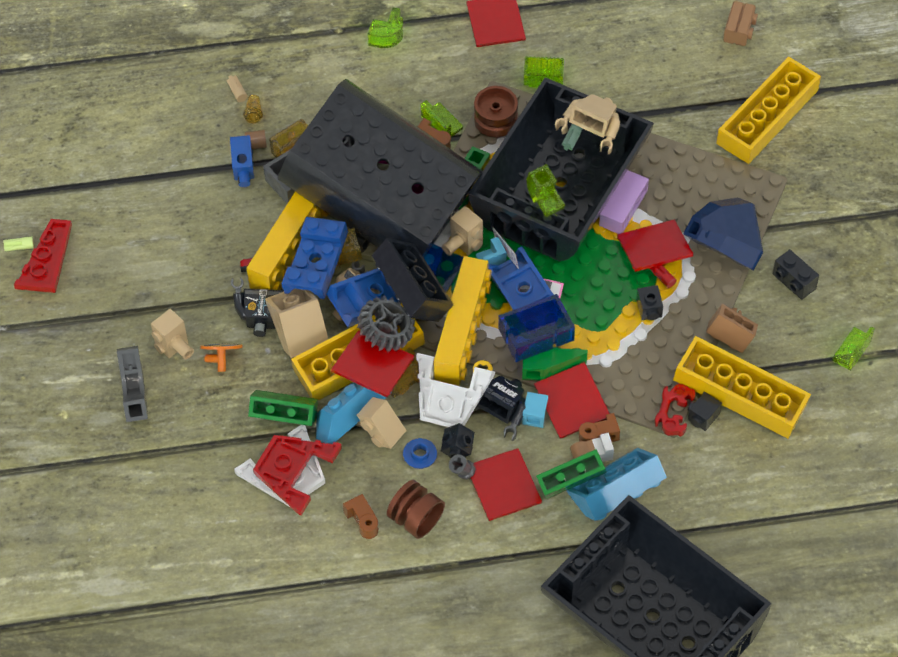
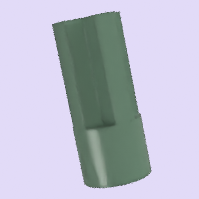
(571, 137)

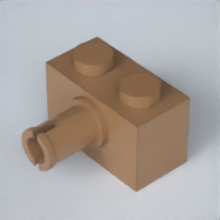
(732, 328)

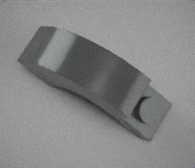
(132, 384)

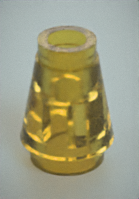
(253, 109)

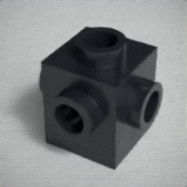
(457, 440)

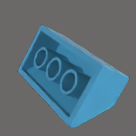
(624, 477)

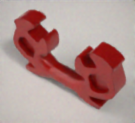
(671, 425)

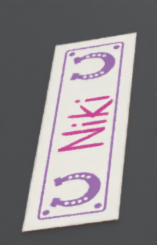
(510, 253)

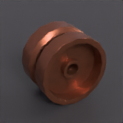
(495, 111)

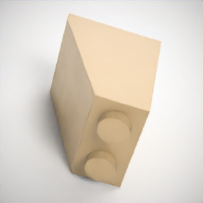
(297, 320)

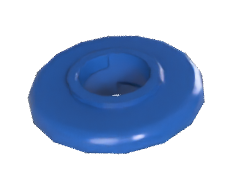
(420, 461)

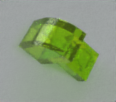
(386, 34)
(542, 190)

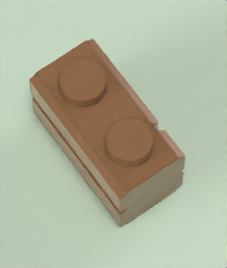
(739, 23)

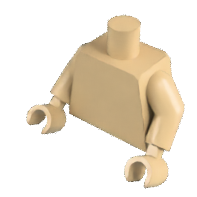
(593, 115)

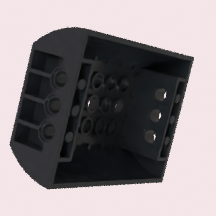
(356, 191)
(502, 192)
(659, 575)

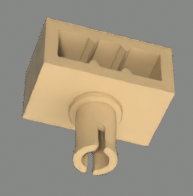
(465, 232)
(171, 335)
(381, 423)

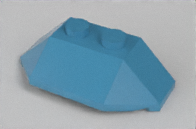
(342, 412)

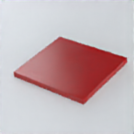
(495, 22)
(655, 245)
(370, 367)
(572, 399)
(504, 484)

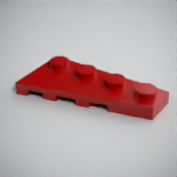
(47, 259)

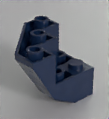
(729, 229)

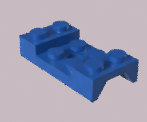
(318, 239)
(510, 278)
(354, 293)

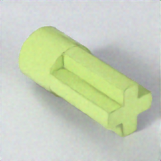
(19, 243)

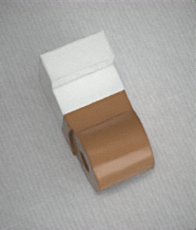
(602, 444)

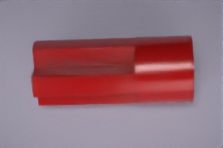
(664, 275)

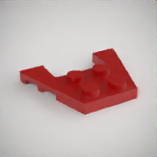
(284, 462)

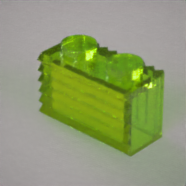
(539, 68)

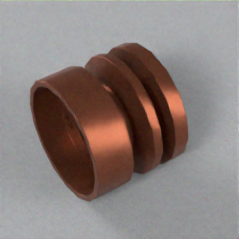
(415, 509)

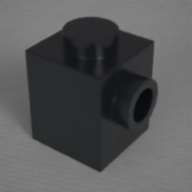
(649, 303)
(704, 411)

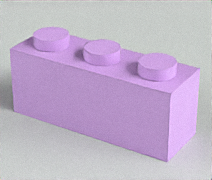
(624, 202)

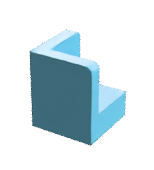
(495, 255)
(535, 409)

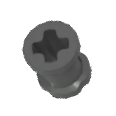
(460, 465)

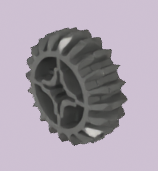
(384, 330)

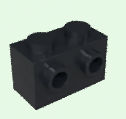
(795, 274)

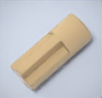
(237, 88)

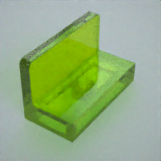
(440, 118)
(853, 347)

